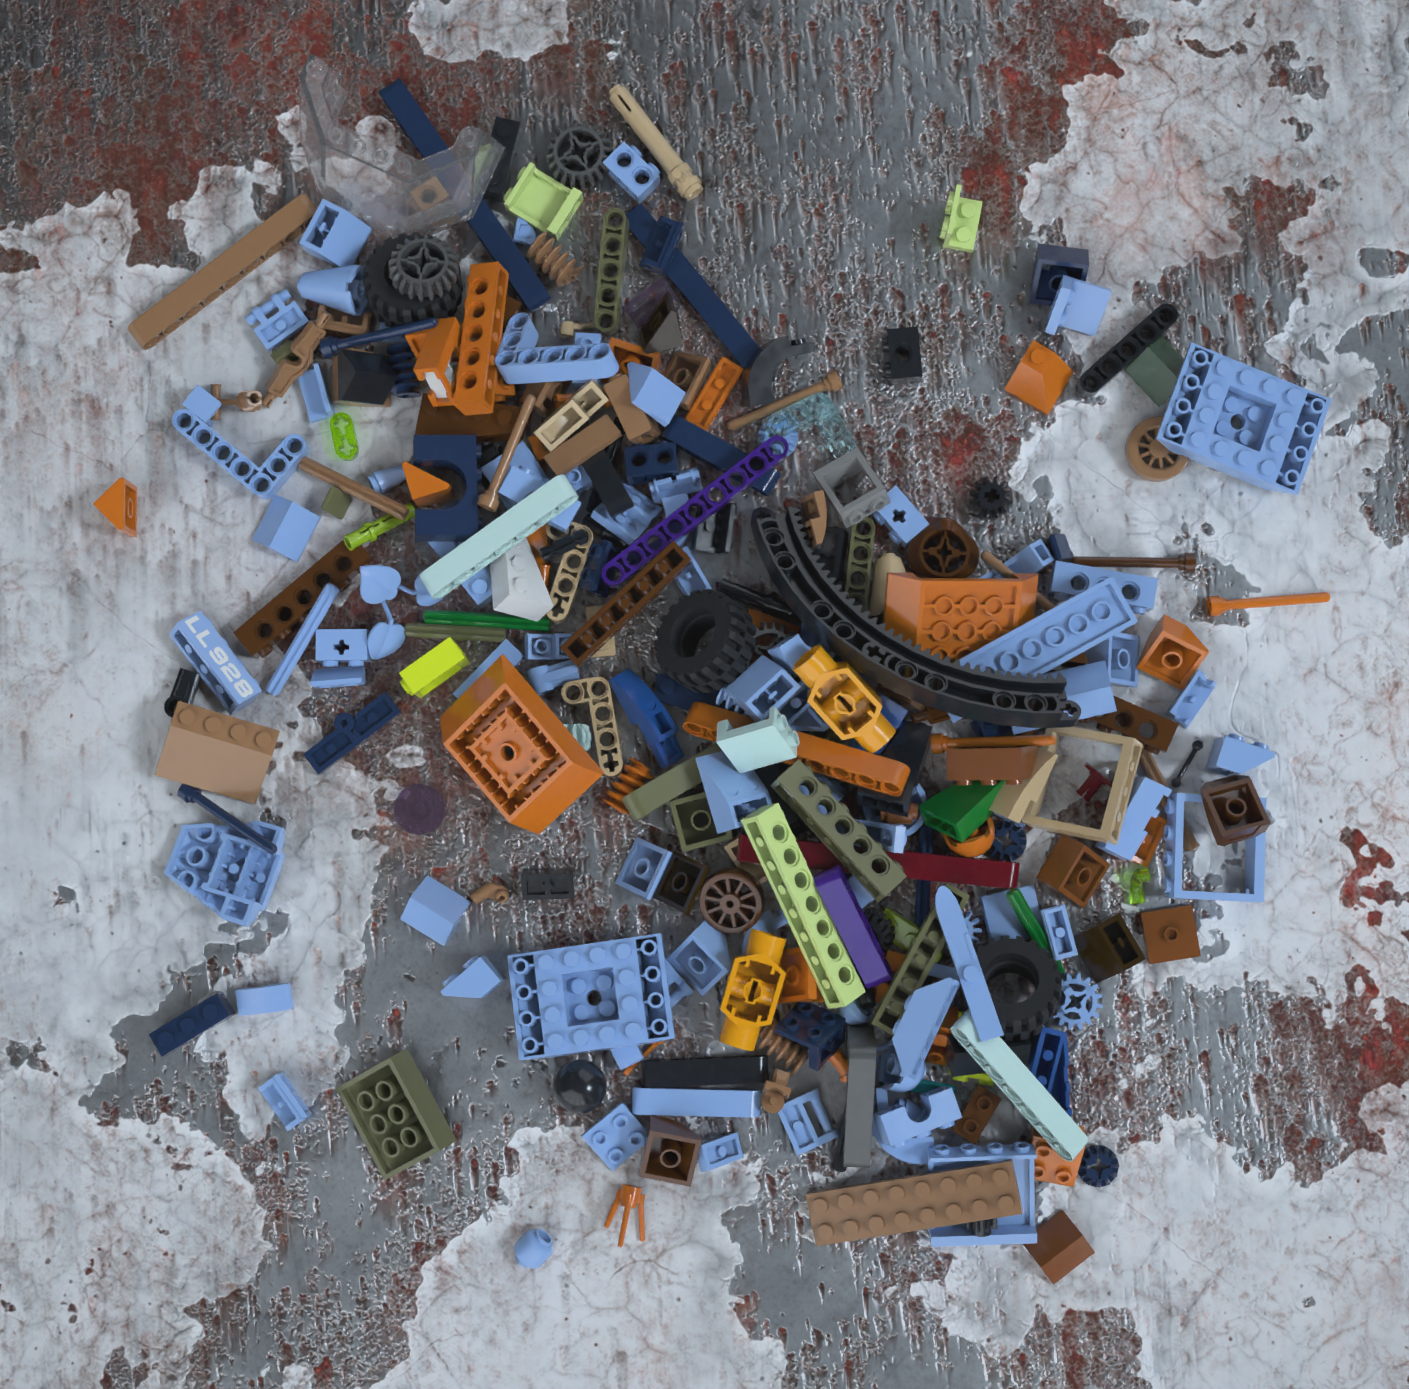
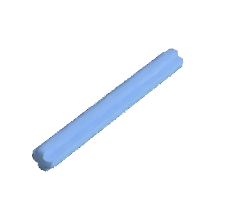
(302, 639)

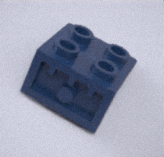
(814, 1028)

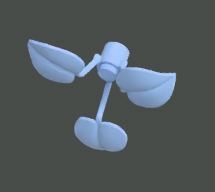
(381, 584)

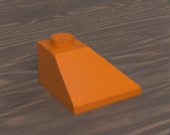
(1039, 378)
(1172, 652)

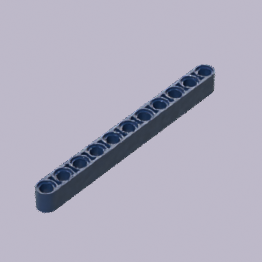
(484, 222)

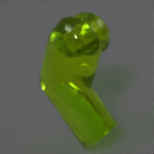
(1136, 885)

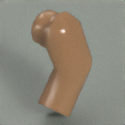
(490, 890)

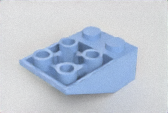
(730, 793)

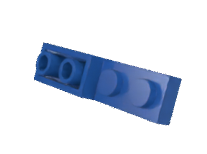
(653, 719)

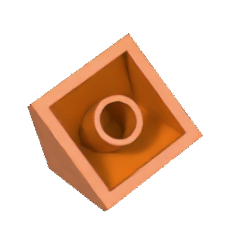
(627, 352)
(425, 487)
(120, 506)

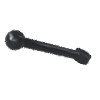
(1196, 745)

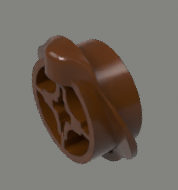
(945, 529)

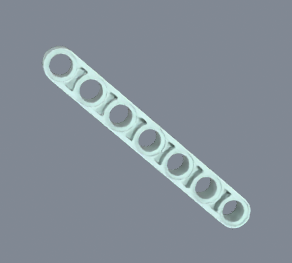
(499, 536)
(1022, 1089)

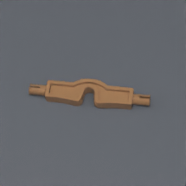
(288, 370)

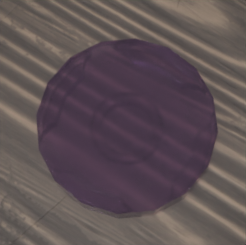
(419, 809)

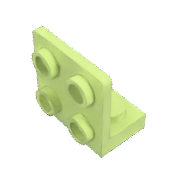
(961, 225)

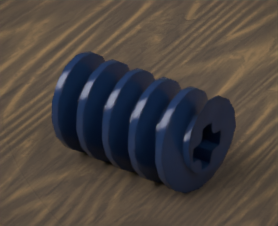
(402, 364)

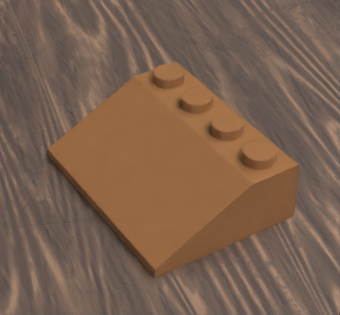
(216, 752)

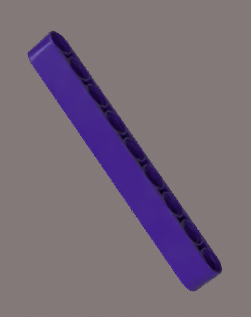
(701, 500)

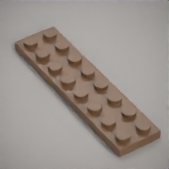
(914, 1202)

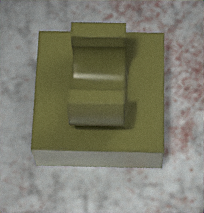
(284, 352)

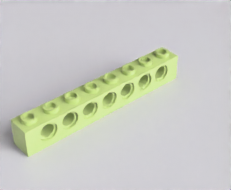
(803, 905)

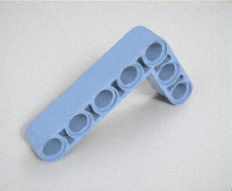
(524, 363)
(237, 459)

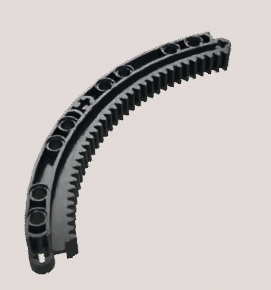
(886, 657)

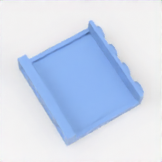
(1010, 1229)

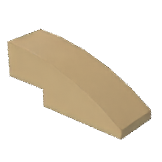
(571, 414)
(1014, 799)

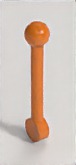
(645, 1053)

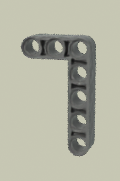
(859, 1095)

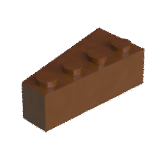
(451, 421)

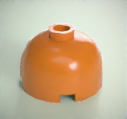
(976, 843)

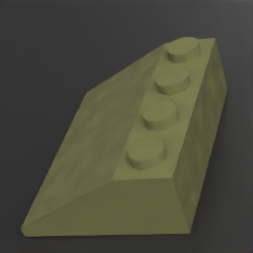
(396, 1114)

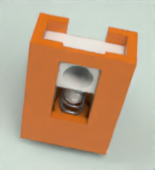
(437, 358)

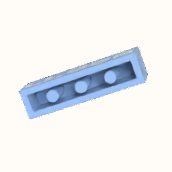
(215, 662)

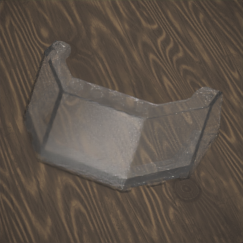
(380, 182)

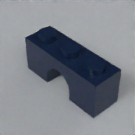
(191, 1024)

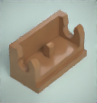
(344, 324)

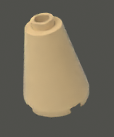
(887, 563)

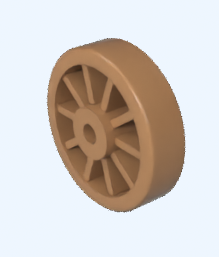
(1154, 451)

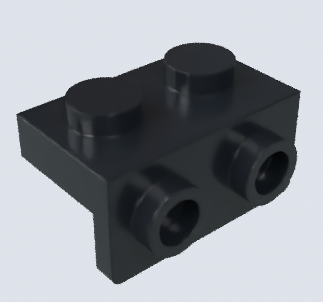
(715, 533)

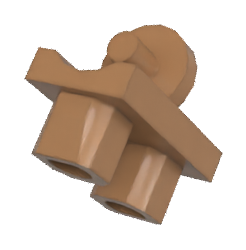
(775, 1092)

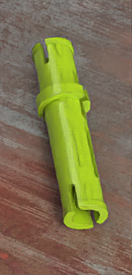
(371, 530)

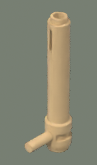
(678, 172)

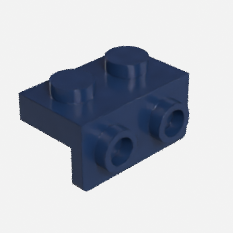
(591, 576)

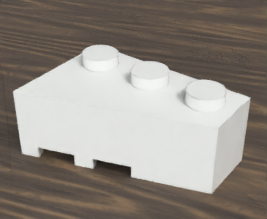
(519, 584)

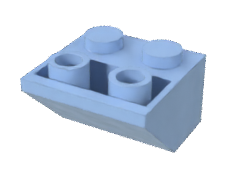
(335, 235)
(763, 687)
(1234, 756)
(475, 981)

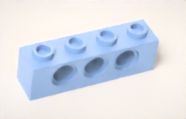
(1142, 586)

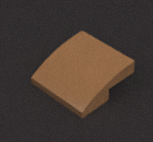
(815, 516)

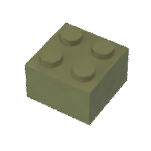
(695, 823)

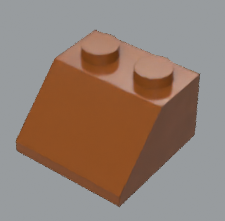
(1073, 870)

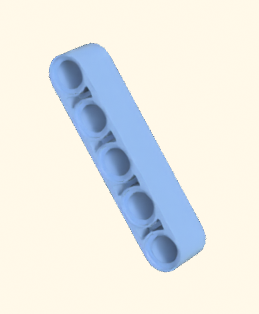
(696, 1101)

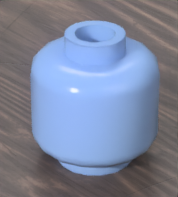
(533, 1248)

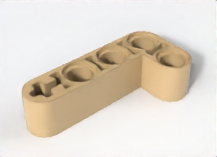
(568, 574)
(599, 727)

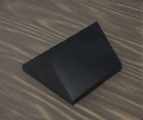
(364, 377)

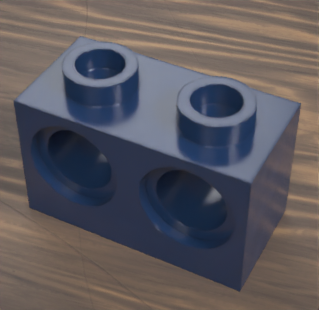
(651, 468)

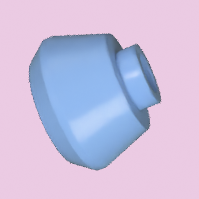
(854, 1014)

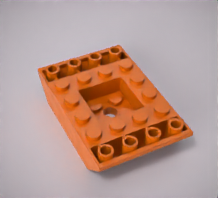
(547, 763)

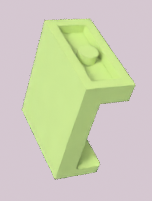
(542, 201)

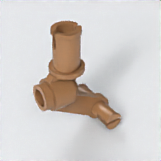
(246, 400)

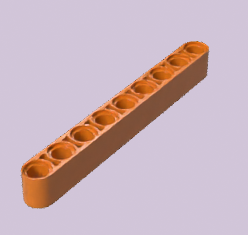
(820, 754)

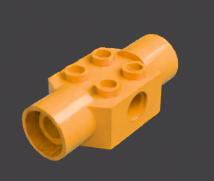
(843, 699)
(752, 990)

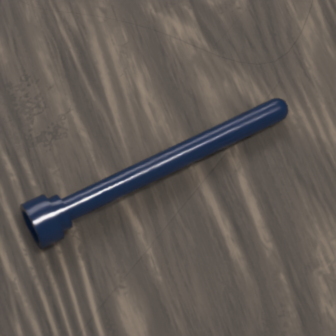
(330, 345)
(193, 795)

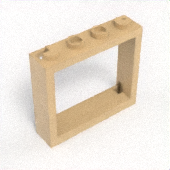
(1118, 796)

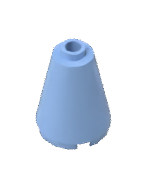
(336, 288)

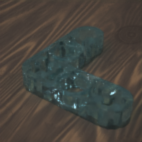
(819, 417)

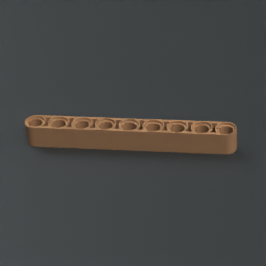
(223, 272)

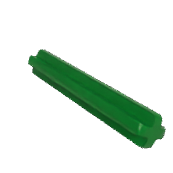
(1029, 921)

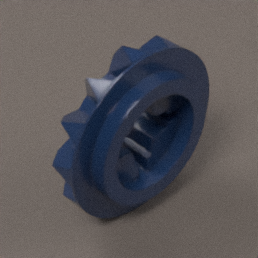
(1016, 834)
(1106, 1174)

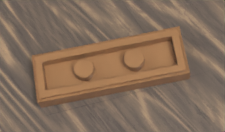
(582, 446)

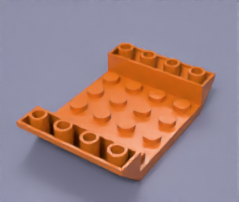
(957, 613)

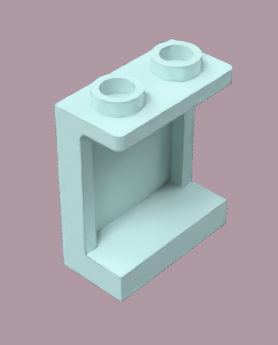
(759, 742)

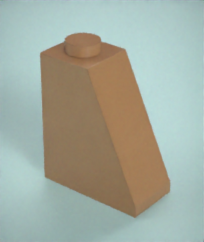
(635, 422)

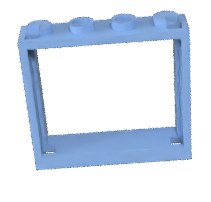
(1174, 856)

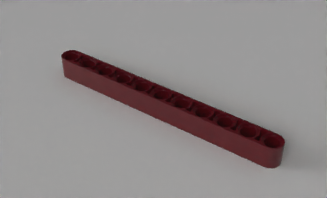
(915, 864)

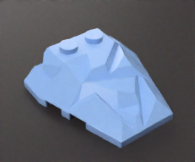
(227, 868)

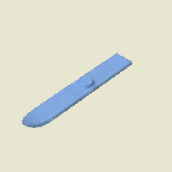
(967, 965)

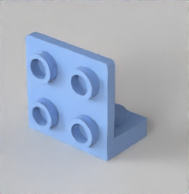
(1077, 306)

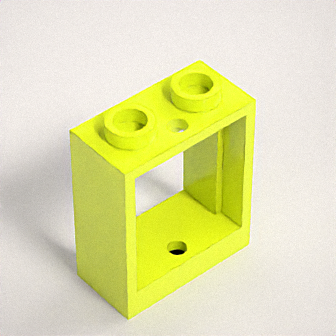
(433, 668)

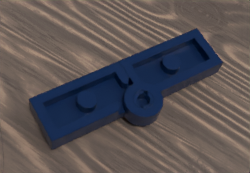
(351, 732)

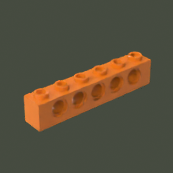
(480, 338)

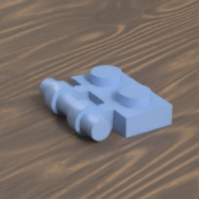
(279, 326)

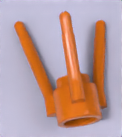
(629, 1197)

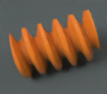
(633, 780)

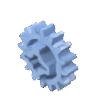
(1084, 993)

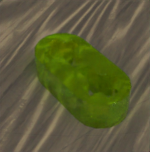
(338, 437)

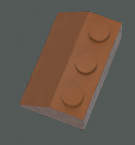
(990, 764)

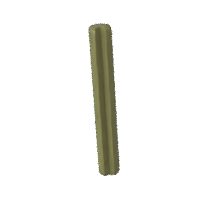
(456, 632)

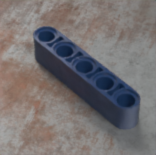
(715, 452)

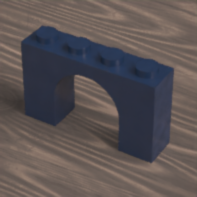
(459, 455)

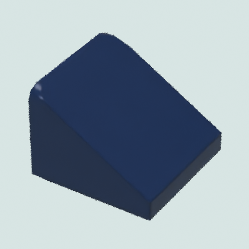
(1059, 547)

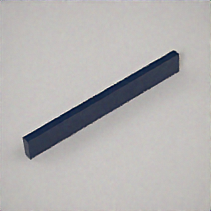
(697, 292)

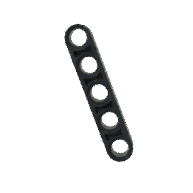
(1135, 342)
(606, 481)
(704, 1071)

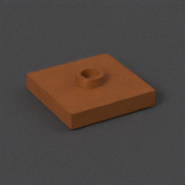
(1170, 934)

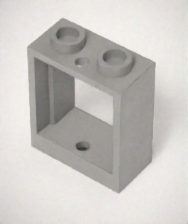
(842, 470)

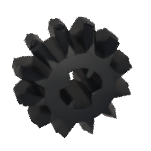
(997, 505)

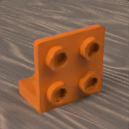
(1050, 1166)

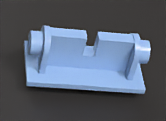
(686, 481)

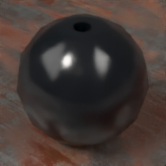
(579, 1086)

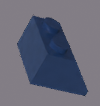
(1049, 267)

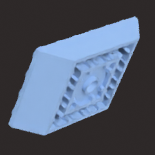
(1276, 419)
(554, 988)

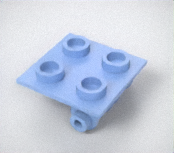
(616, 1136)

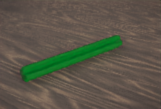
(485, 620)

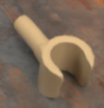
(567, 328)

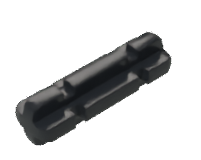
(563, 545)

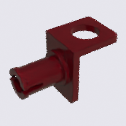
(1093, 783)

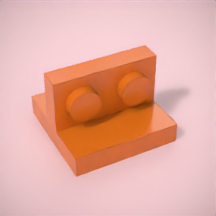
(799, 982)

